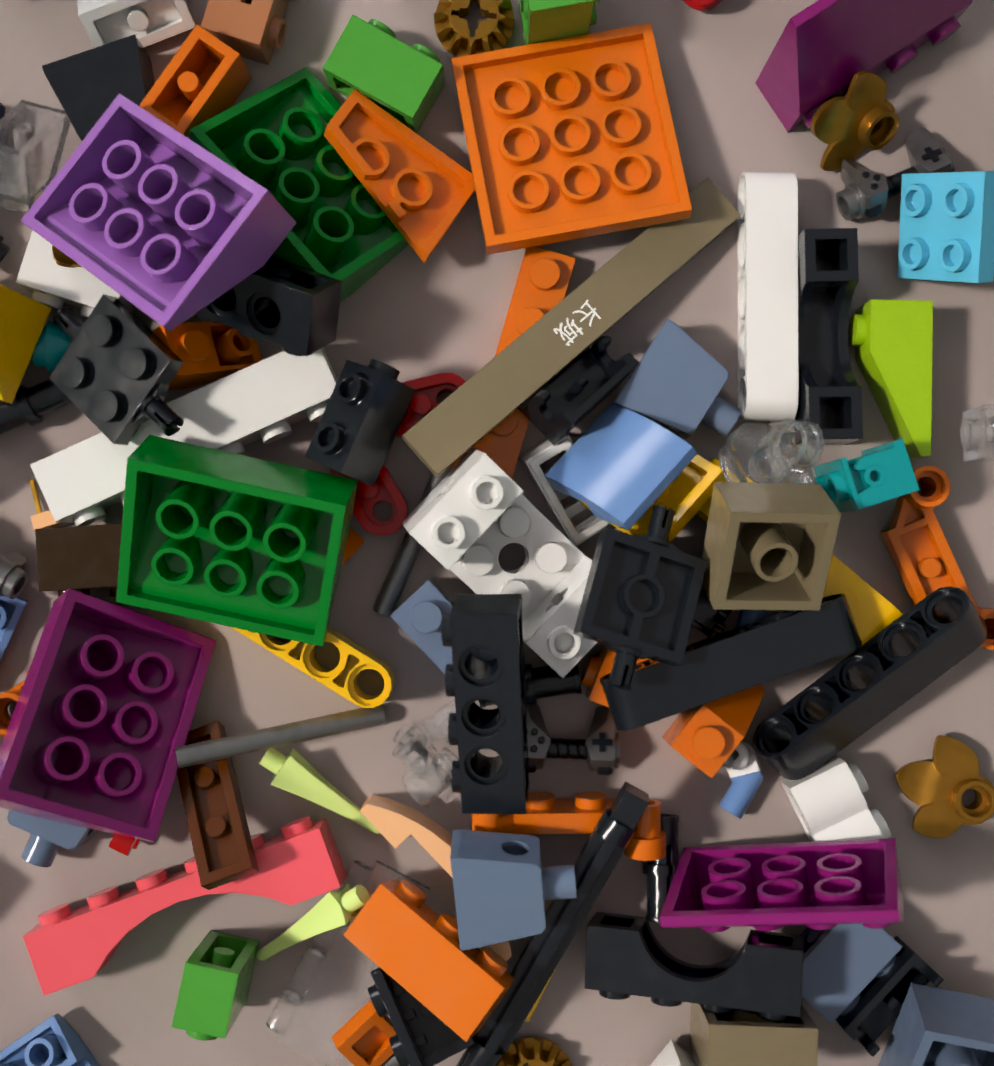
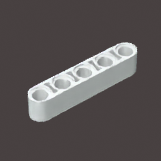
(767, 296)

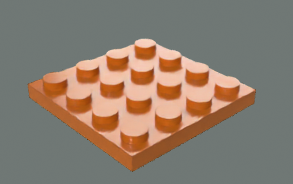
(570, 138)

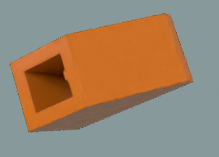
(208, 352)

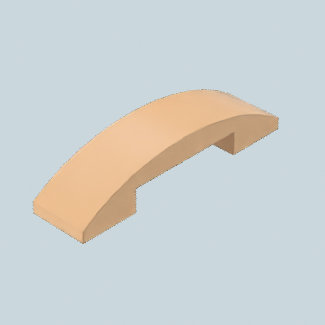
(400, 821)

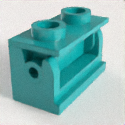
(868, 480)

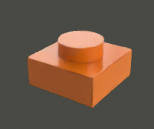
(365, 1038)

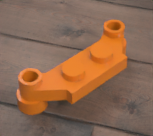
(921, 547)
(577, 816)

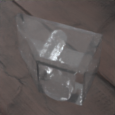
(29, 152)

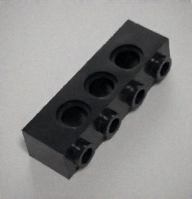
(282, 307)
(495, 625)

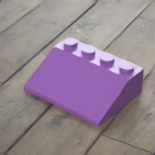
(157, 215)

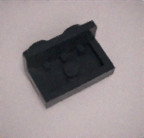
(420, 1035)

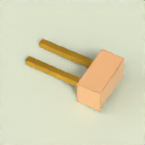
(42, 519)

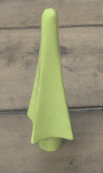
(302, 779)
(328, 914)

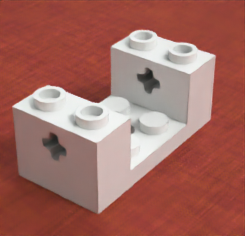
(469, 523)

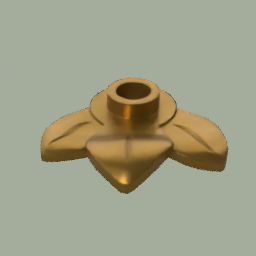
(855, 121)
(939, 789)

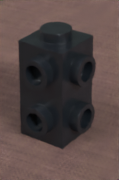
(361, 420)

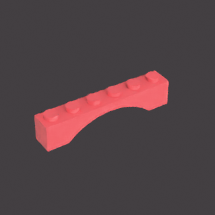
(79, 942)

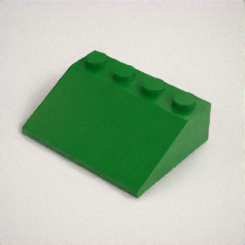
(283, 148)
(233, 539)

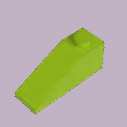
(896, 361)

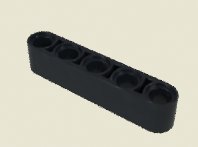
(734, 662)
(799, 734)

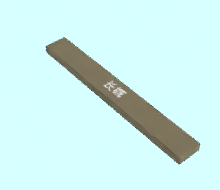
(567, 331)

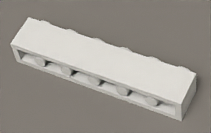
(219, 416)

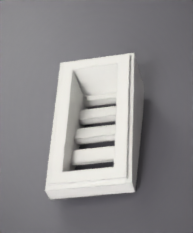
(531, 460)

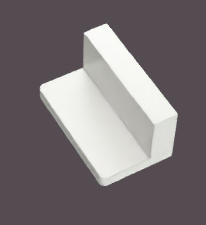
(147, 19)

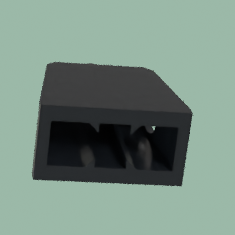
(95, 77)

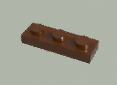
(216, 816)

